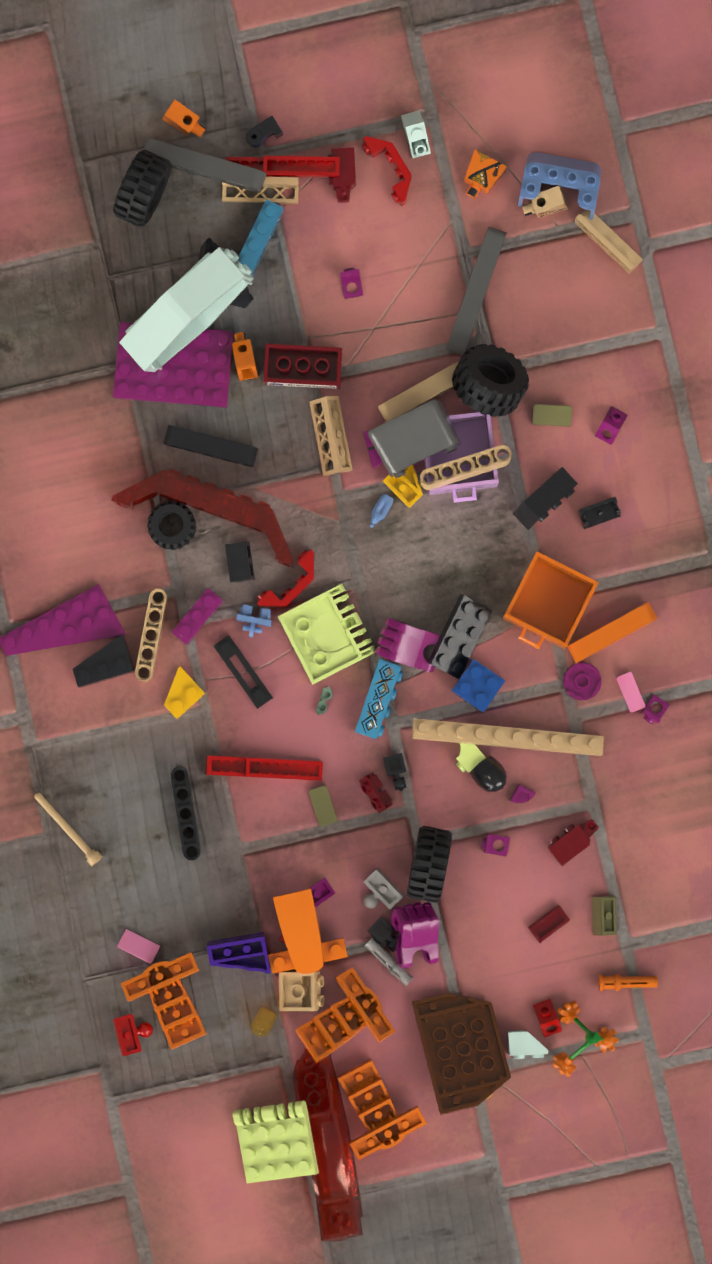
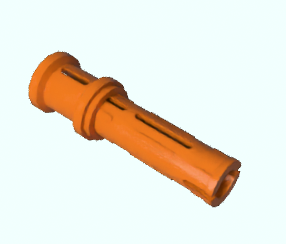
(617, 982)

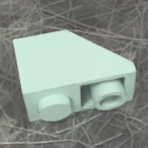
(416, 134)
(524, 1043)

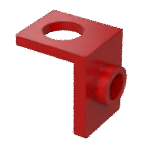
(547, 1017)

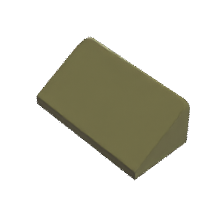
(552, 415)
(323, 806)
(604, 915)

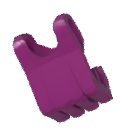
(405, 644)
(418, 931)

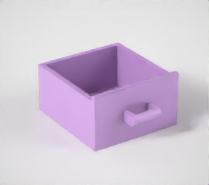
(475, 436)

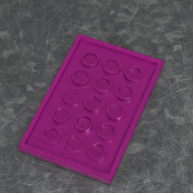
(191, 377)

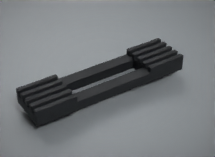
(227, 648)

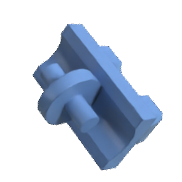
(245, 616)

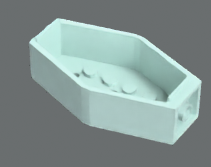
(186, 309)

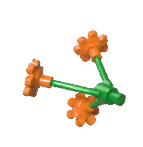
(604, 1039)

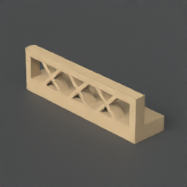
(270, 182)
(608, 241)
(334, 434)

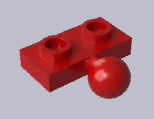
(128, 1034)

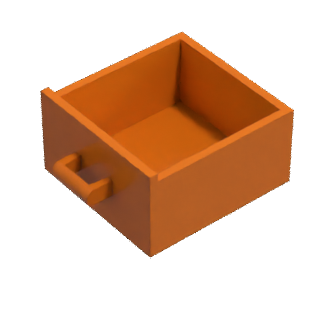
(549, 601)

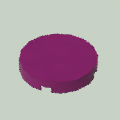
(582, 681)

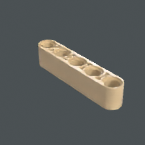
(418, 394)
(459, 474)
(154, 644)

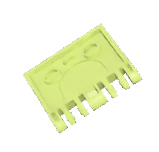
(324, 636)
(276, 1144)

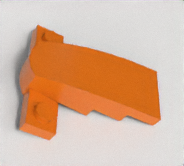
(302, 936)
(169, 998)
(345, 1019)
(376, 1111)

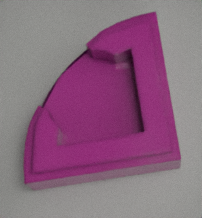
(522, 794)

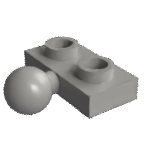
(382, 889)

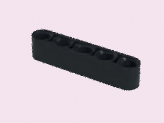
(210, 446)
(184, 823)

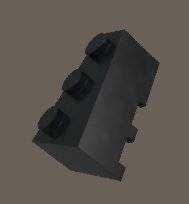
(545, 498)
(106, 664)

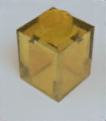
(263, 1022)

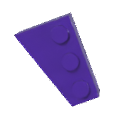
(240, 952)

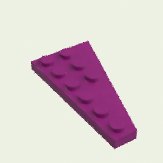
(73, 622)

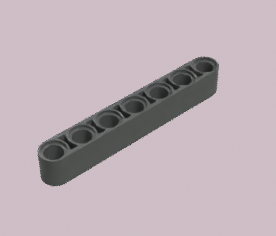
(208, 166)
(476, 290)

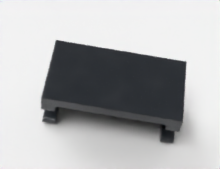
(599, 513)
(239, 562)

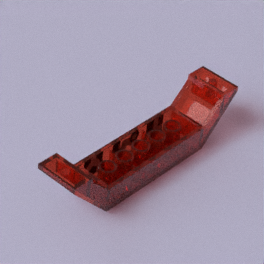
(212, 501)

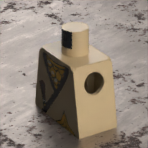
(554, 203)

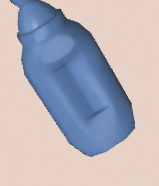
(381, 509)

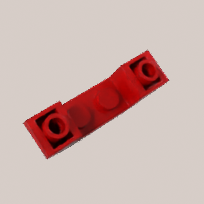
(375, 147)
(306, 562)

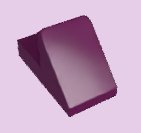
(321, 891)

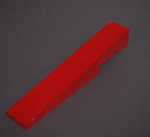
(292, 165)
(264, 768)

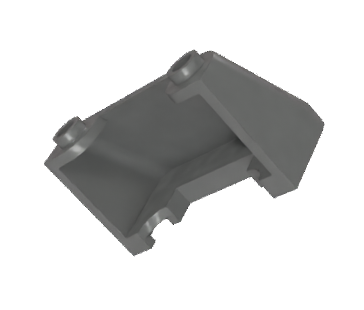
(414, 437)

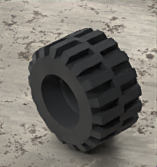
(160, 513)

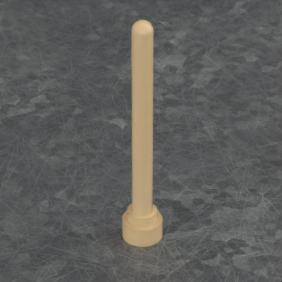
(91, 855)

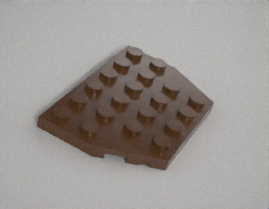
(461, 1050)

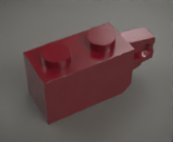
(347, 175)
(572, 842)

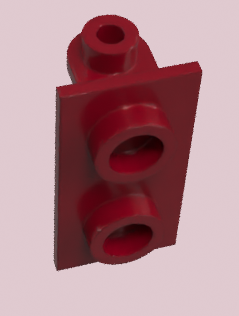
(379, 800)

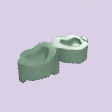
(321, 705)

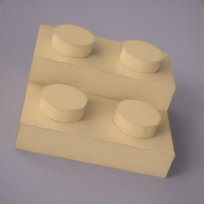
(300, 991)

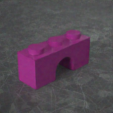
(197, 616)

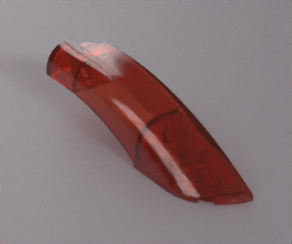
(337, 1180)

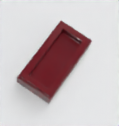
(549, 924)

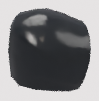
(489, 775)

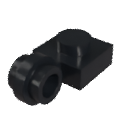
(394, 766)
(381, 931)

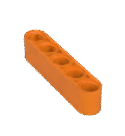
(612, 632)

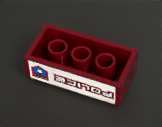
(302, 366)

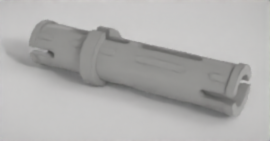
(388, 961)

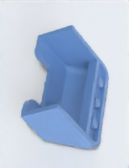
(564, 173)

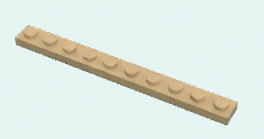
(507, 737)

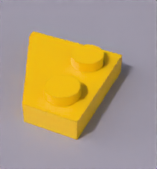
(405, 487)
(182, 694)

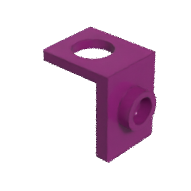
(351, 276)
(612, 422)
(650, 716)
(487, 844)

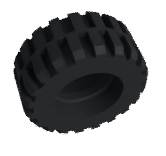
(142, 188)
(480, 393)
(429, 864)

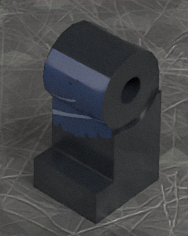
(263, 131)

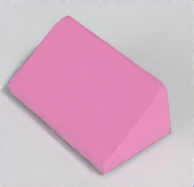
(630, 692)
(138, 946)

